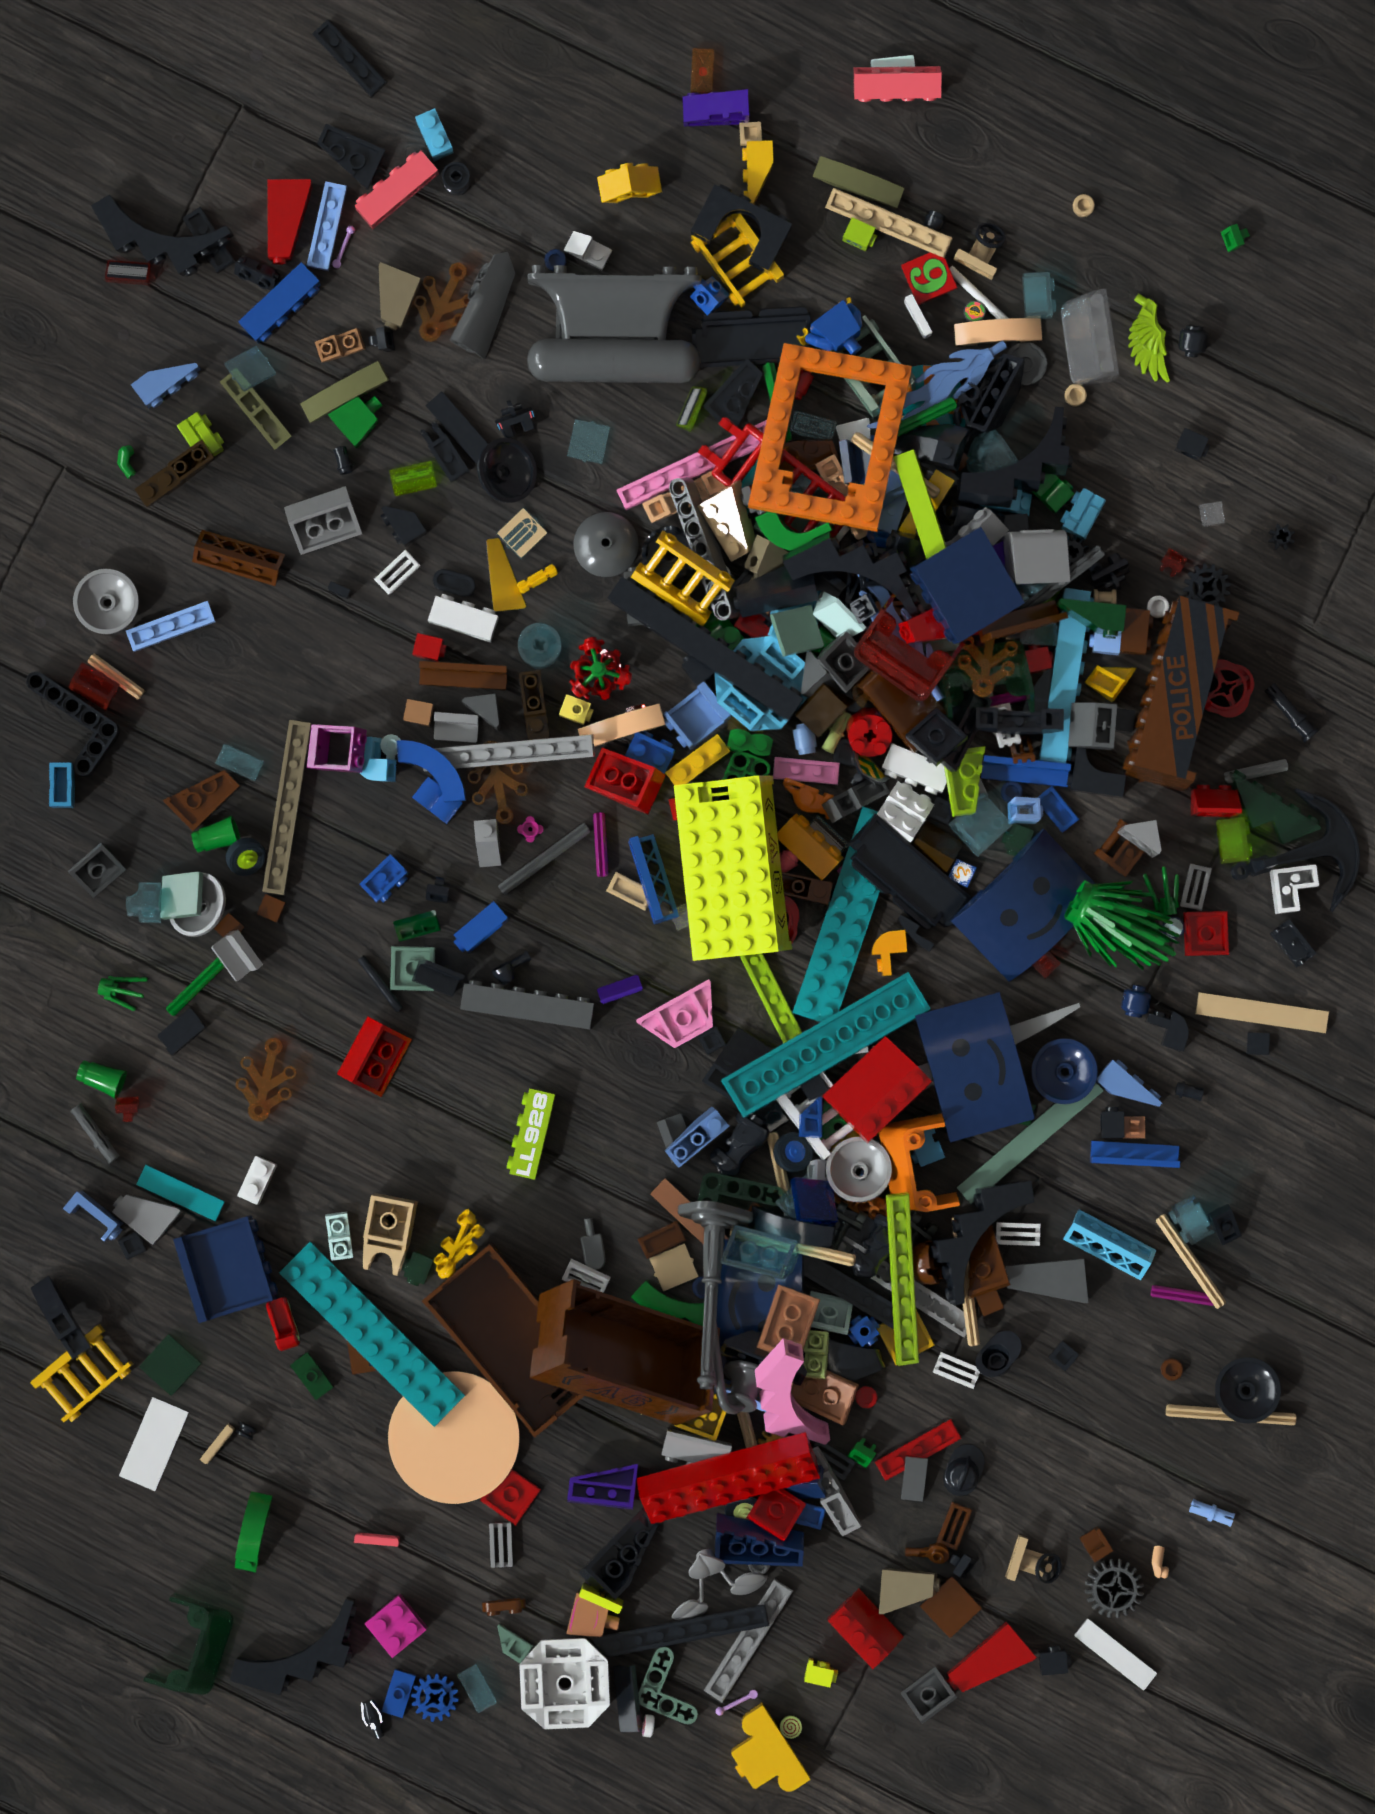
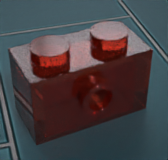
(94, 686)

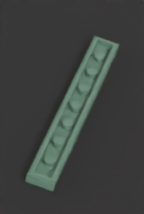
(1023, 1145)

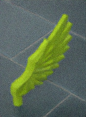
(1148, 340)

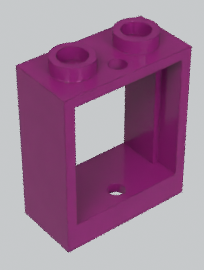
(320, 746)

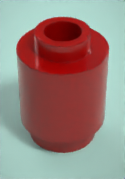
(803, 384)

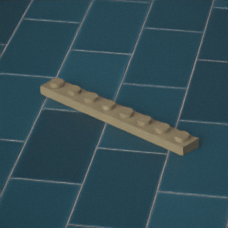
(286, 807)

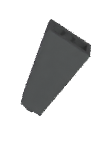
(1053, 1278)

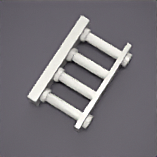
(822, 1146)

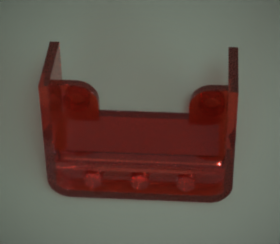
(899, 661)

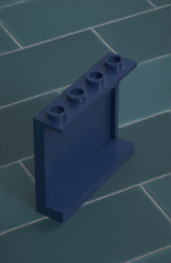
(966, 586)
(226, 1268)

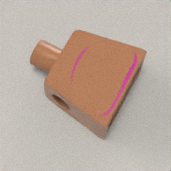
(590, 1619)

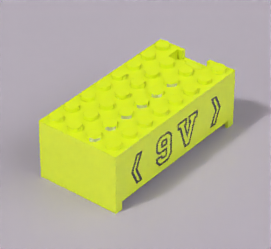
(732, 868)

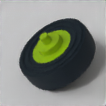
(245, 856)

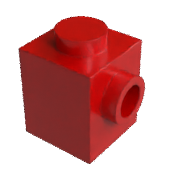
(429, 647)
(1039, 658)

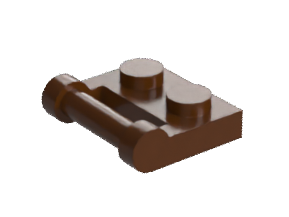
(1126, 855)

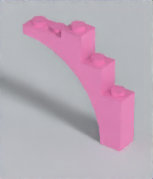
(782, 1411)

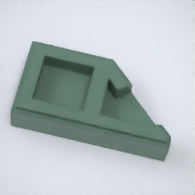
(513, 1644)

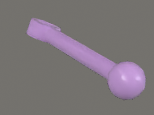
(336, 263)
(752, 1694)

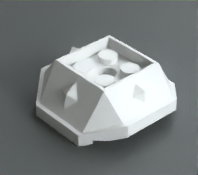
(558, 1706)

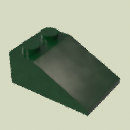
(1099, 617)

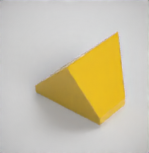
(1109, 680)

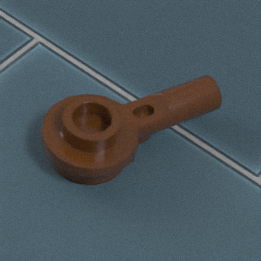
(935, 1552)

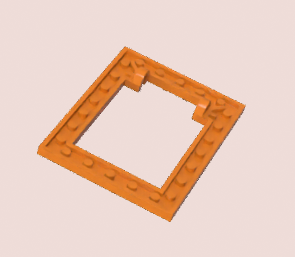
(864, 502)

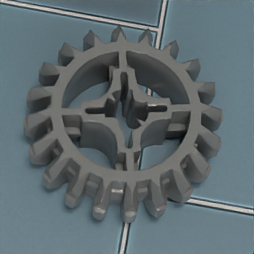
(1115, 1578)

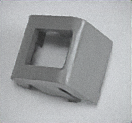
(1036, 556)

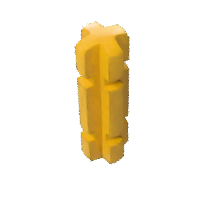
(537, 578)

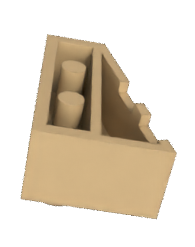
(729, 520)

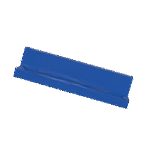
(1029, 772)
(646, 881)
(1134, 1154)

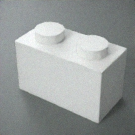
(257, 1180)

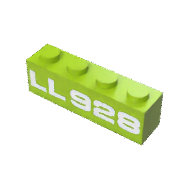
(532, 1133)

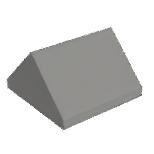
(1144, 836)

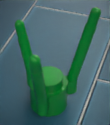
(1167, 904)
(110, 988)

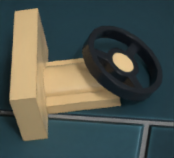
(982, 251)
(1032, 1562)

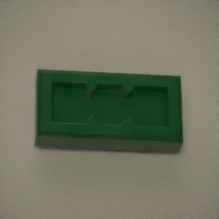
(417, 925)
(311, 1376)

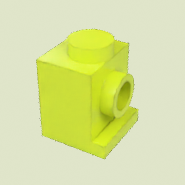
(820, 1673)

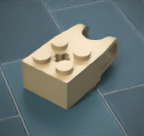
(387, 1238)

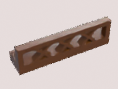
(236, 560)
(1022, 620)
(463, 675)

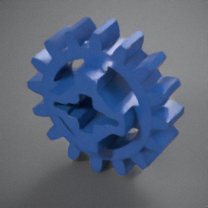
(428, 1689)

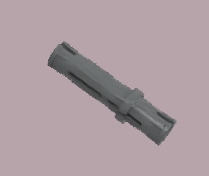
(99, 1139)

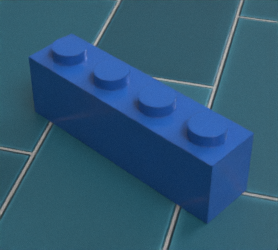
(279, 303)

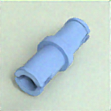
(1212, 1512)

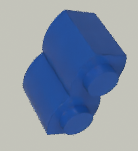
(431, 798)

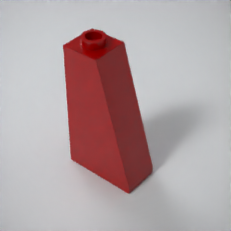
(286, 212)
(922, 628)
(990, 1659)

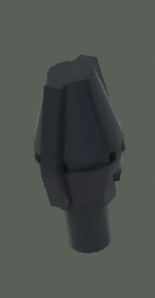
(372, 1717)

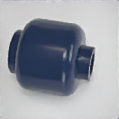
(1136, 1001)

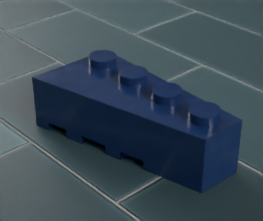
(749, 1544)

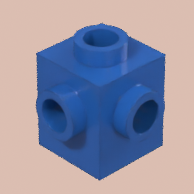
(709, 295)
(860, 1322)

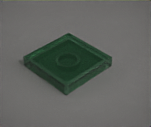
(170, 1365)

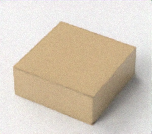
(750, 132)

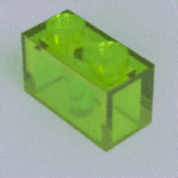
(1233, 840)

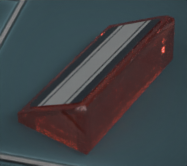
(128, 272)

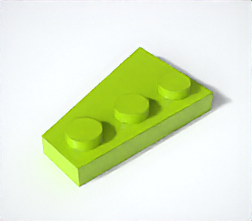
(964, 783)

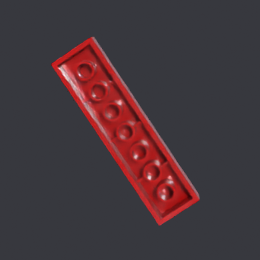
(728, 1478)

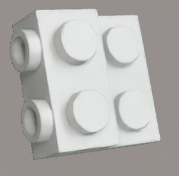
(905, 810)

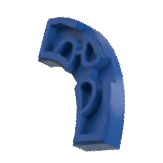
(436, 764)

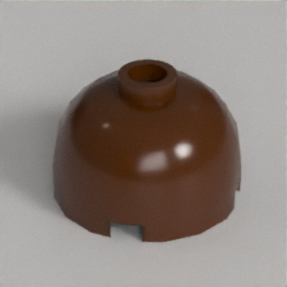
(925, 1268)

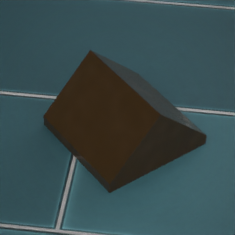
(823, 709)
(937, 846)

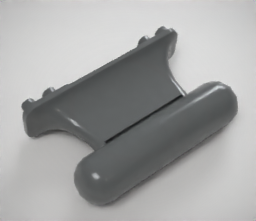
(614, 328)

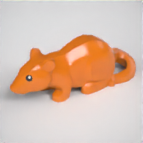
(807, 797)

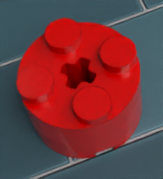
(876, 741)

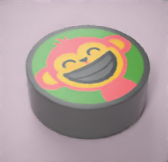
(974, 311)

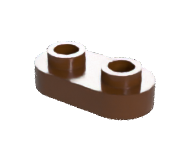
(495, 1606)

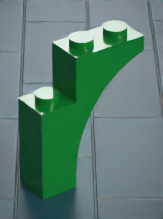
(651, 1298)

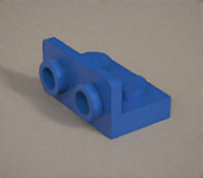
(650, 751)

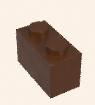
(1135, 635)

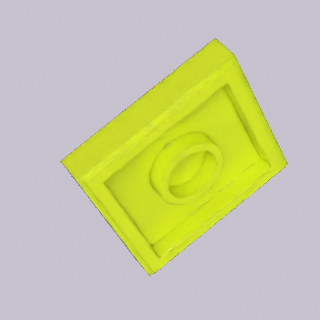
(589, 1593)

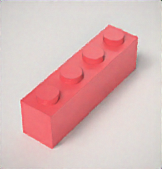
(897, 83)
(396, 189)

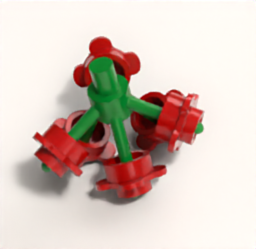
(583, 667)

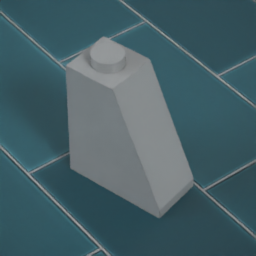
(487, 842)
(146, 1216)

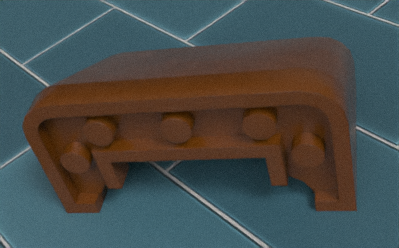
(896, 706)

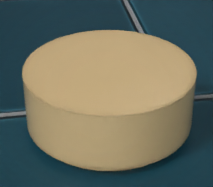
(1083, 205)
(1075, 395)

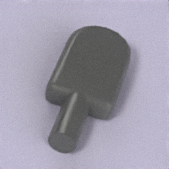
(593, 1247)

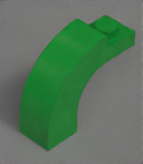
(781, 535)
(252, 1531)

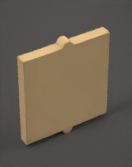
(673, 1267)

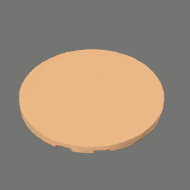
(464, 1452)

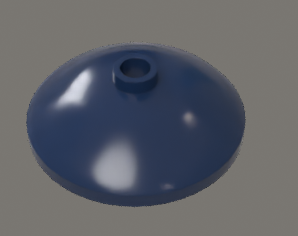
(1060, 1055)

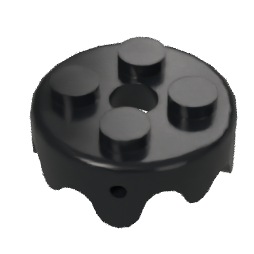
(650, 547)

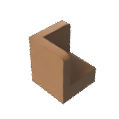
(418, 712)

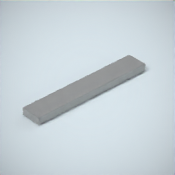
(746, 1644)

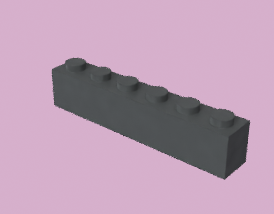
(527, 1006)

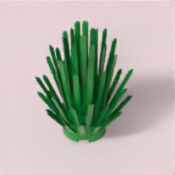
(1118, 923)

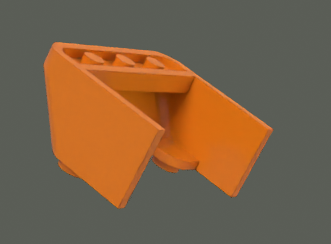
(897, 1140)

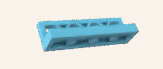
(1112, 1242)

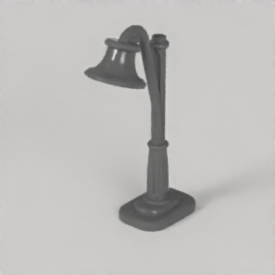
(714, 1219)

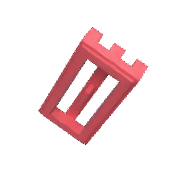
(377, 1539)

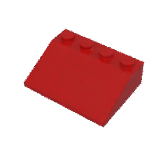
(877, 1089)

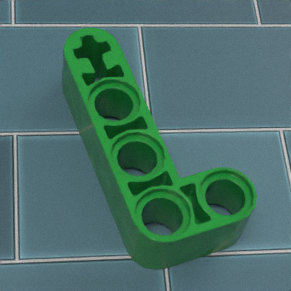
(748, 769)

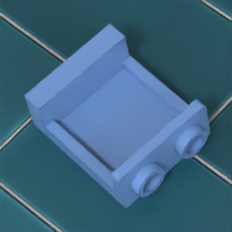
(696, 716)
(81, 1199)

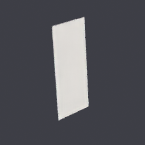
(153, 1444)

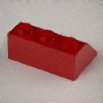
(374, 1056)
(865, 1628)

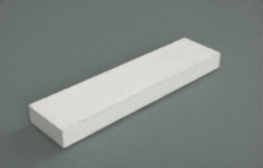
(1115, 1654)

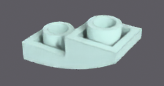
(339, 1236)

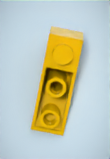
(759, 164)

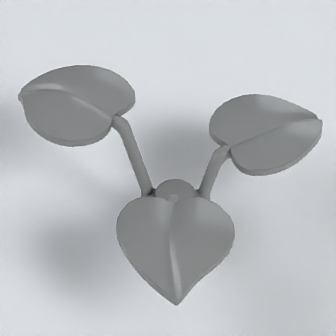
(707, 1565)

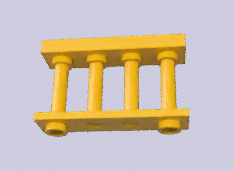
(745, 237)
(681, 598)
(62, 1367)

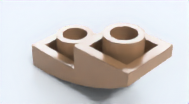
(340, 345)

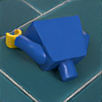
(835, 329)

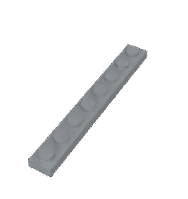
(519, 751)

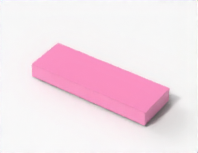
(806, 770)

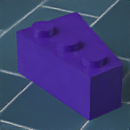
(716, 108)
(605, 1488)

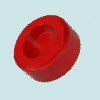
(866, 1397)

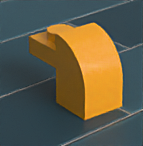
(887, 944)

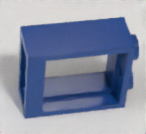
(480, 928)

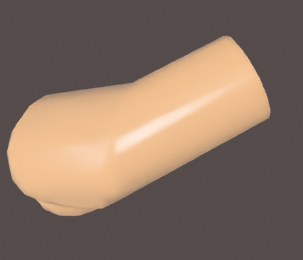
(1157, 1560)

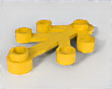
(458, 1248)

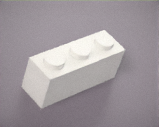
(463, 618)
(914, 769)

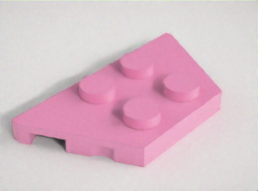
(682, 1016)

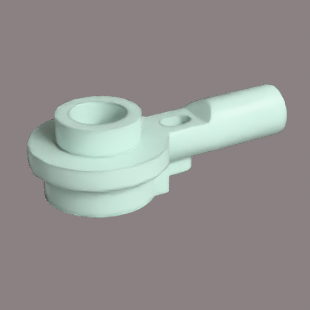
(389, 746)

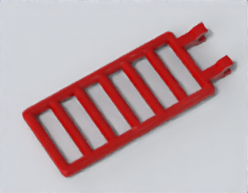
(799, 468)

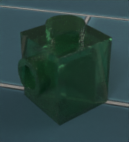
(1016, 839)
(417, 1268)

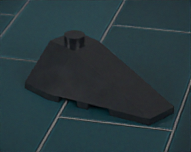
(935, 444)

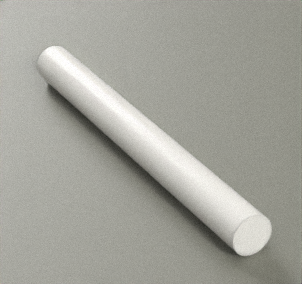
(969, 287)

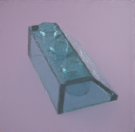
(761, 1252)

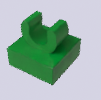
(1234, 237)
(862, 1454)

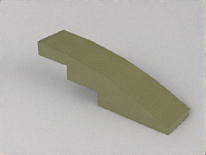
(858, 182)
(344, 391)
(257, 412)

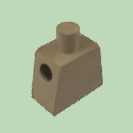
(764, 557)

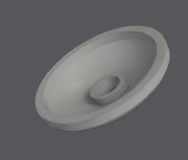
(95, 590)
(214, 899)
(855, 1155)

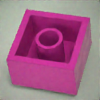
(396, 1625)

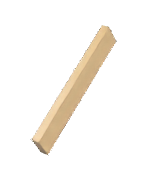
(889, 222)
(1262, 1012)

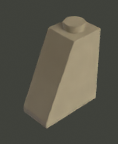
(396, 295)
(905, 1588)

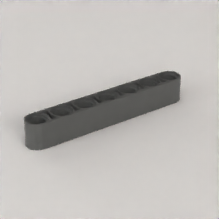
(697, 540)

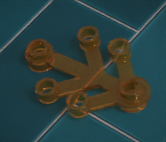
(441, 305)
(986, 662)
(497, 778)
(265, 1082)

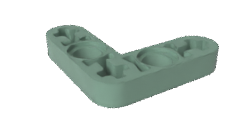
(655, 1689)

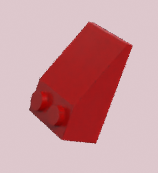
(625, 780)
(1215, 802)

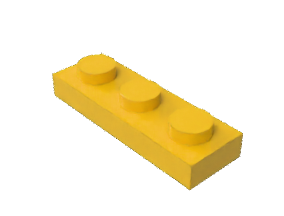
(698, 761)

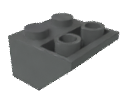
(1092, 725)

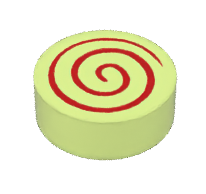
(790, 1727)

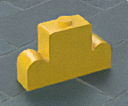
(767, 1753)

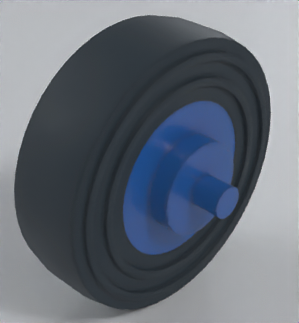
(792, 1152)

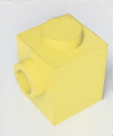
(576, 710)

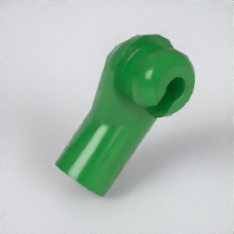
(123, 460)

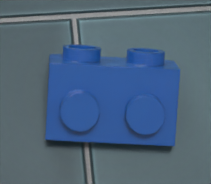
(384, 879)

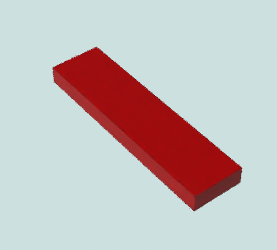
(922, 1447)

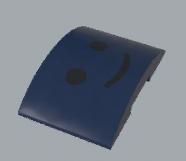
(1023, 907)
(975, 1067)
(747, 1298)

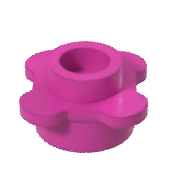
(530, 835)

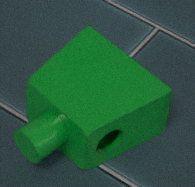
(356, 419)

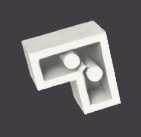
(1286, 883)

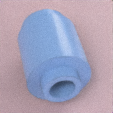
(804, 739)

